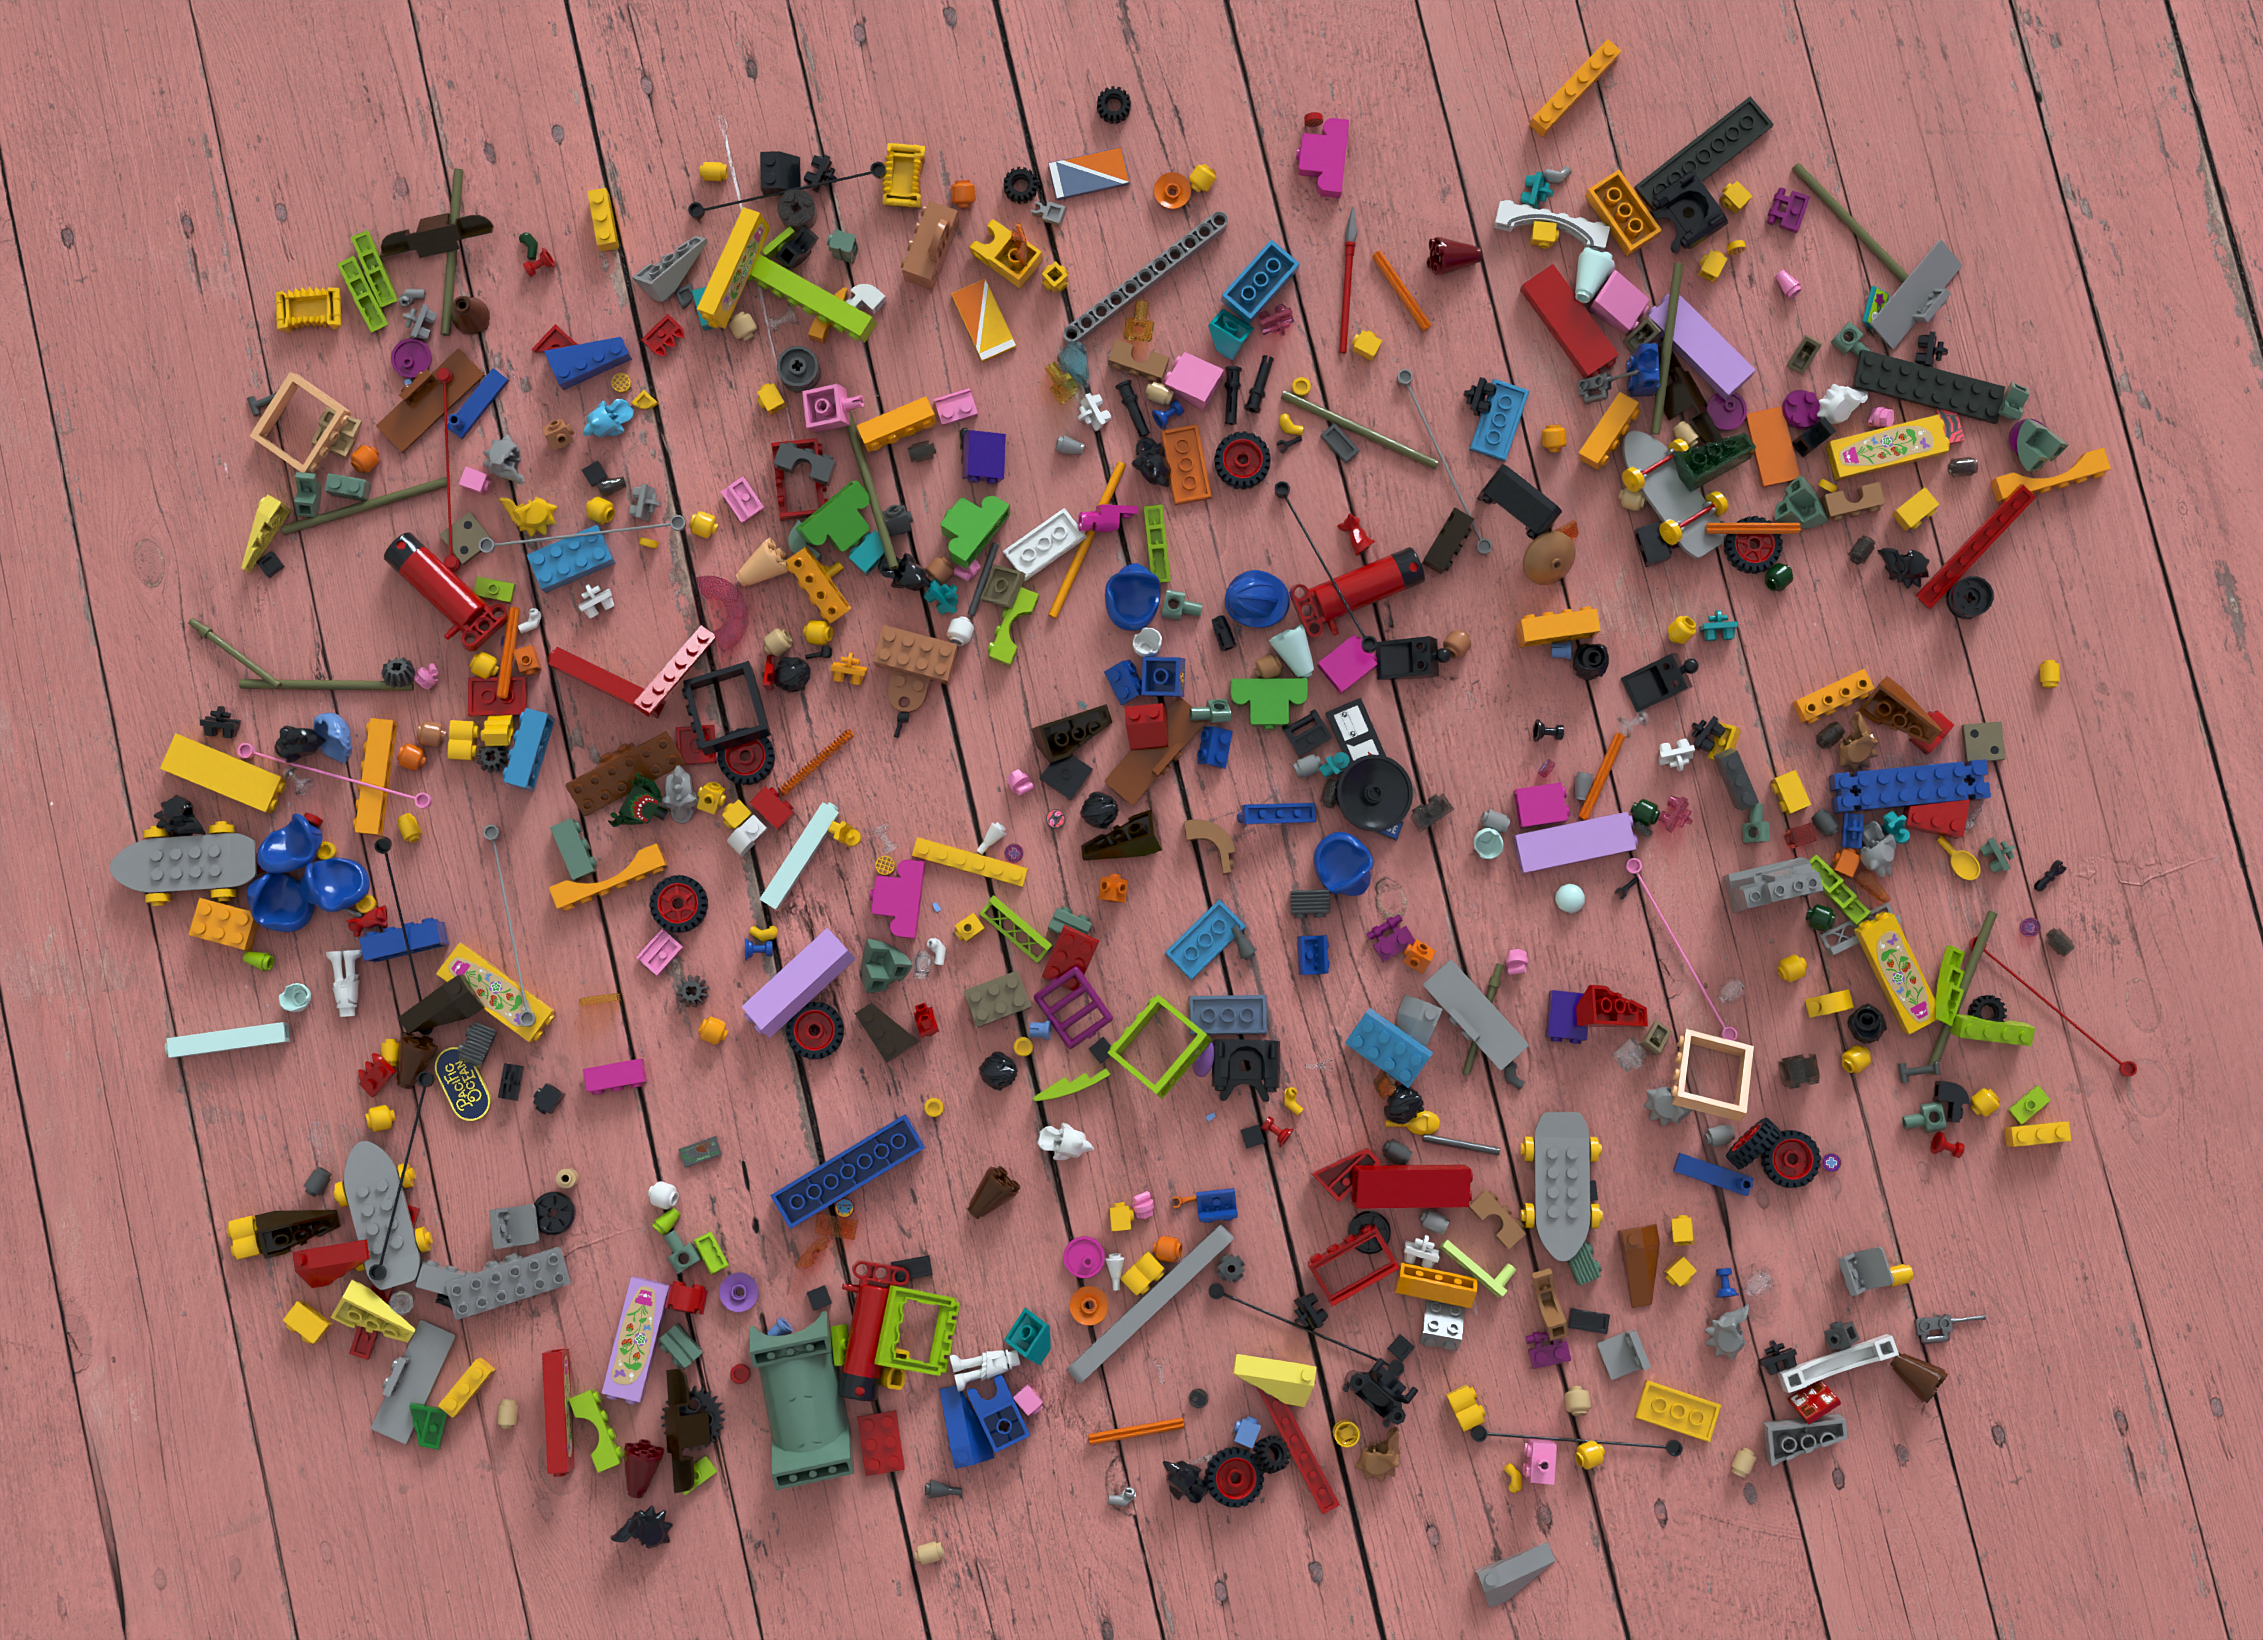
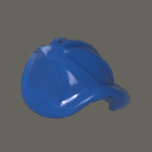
(1132, 597)
(1257, 599)
(290, 846)
(1343, 864)
(334, 884)
(278, 903)

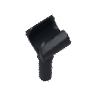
(1288, 443)
(826, 652)
(902, 717)
(1626, 887)

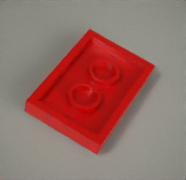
(484, 698)
(1070, 950)
(881, 1443)

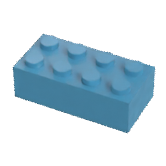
(1260, 282)
(570, 559)
(529, 749)
(1388, 1047)

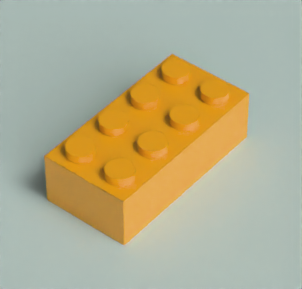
(1623, 212)
(1558, 627)

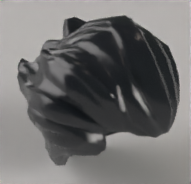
(1591, 661)
(792, 674)
(1099, 810)
(1867, 1024)
(998, 1071)
(1403, 1105)

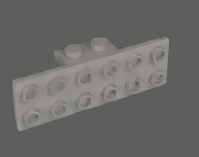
(1918, 295)
(1475, 1015)
(507, 1282)
(412, 1380)

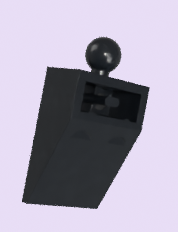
(1406, 657)
(1655, 683)

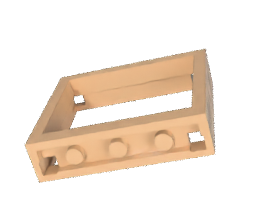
(276, 408)
(1707, 1105)

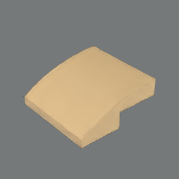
(347, 437)

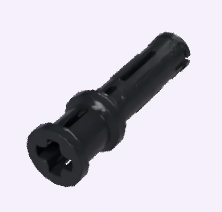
(1232, 385)
(1257, 392)
(1130, 401)

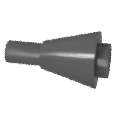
(1244, 946)
(936, 1489)

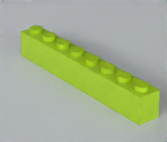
(812, 299)

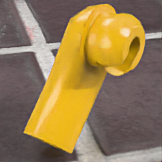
(1288, 427)
(1516, 1478)

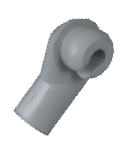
(1556, 176)
(410, 295)
(1124, 1498)

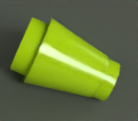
(260, 960)
(666, 1221)

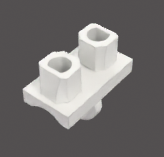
(1091, 413)
(589, 605)
(1676, 757)
(1421, 1249)

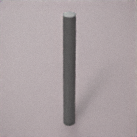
(983, 579)
(1461, 1144)

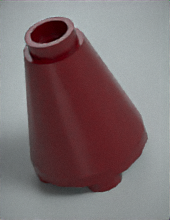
(1451, 255)
(640, 1466)

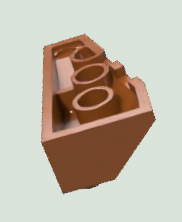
(1898, 710)
(1640, 1260)

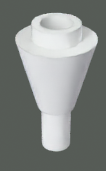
(994, 833)
(1115, 1265)

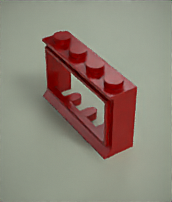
(780, 481)
(1350, 1242)

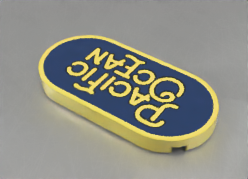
(462, 1086)

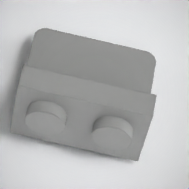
(514, 1226)
(1865, 1270)
(1442, 1325)

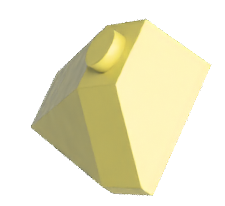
(266, 524)
(366, 1309)
(1282, 1379)

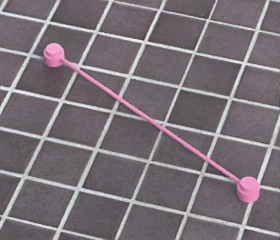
(422, 799)
(1634, 866)

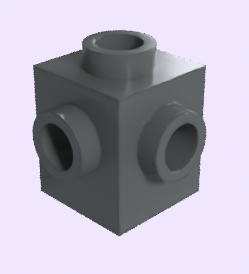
(1228, 1260)
(1841, 1335)

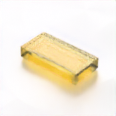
(600, 999)

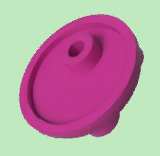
(1084, 1257)

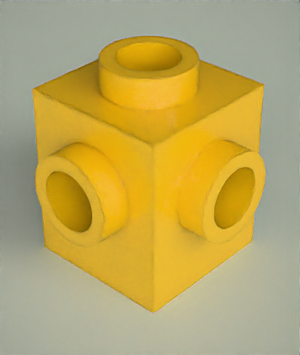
(1055, 271)
(711, 797)

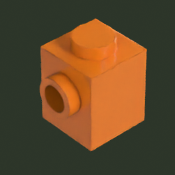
(527, 660)
(1845, 862)

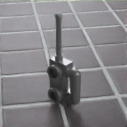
(1600, 382)
(1944, 1323)

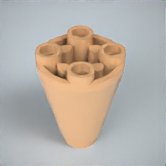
(763, 564)

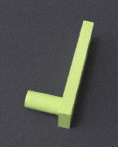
(1495, 1286)

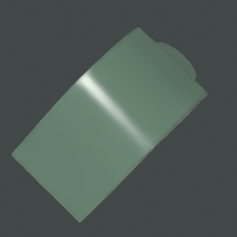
(2014, 401)
(308, 495)
(796, 542)

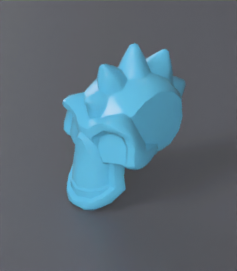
(608, 419)

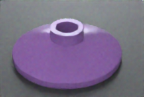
(1204, 1062)
(731, 1299)

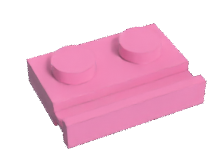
(956, 407)
(742, 500)
(659, 952)

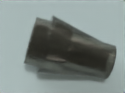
(610, 486)

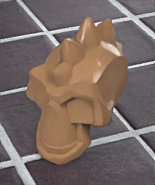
(1858, 746)
(1381, 1458)

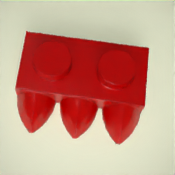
(662, 335)
(376, 1074)

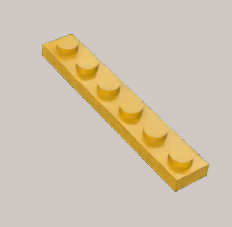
(969, 862)

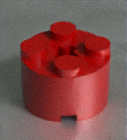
(686, 1298)

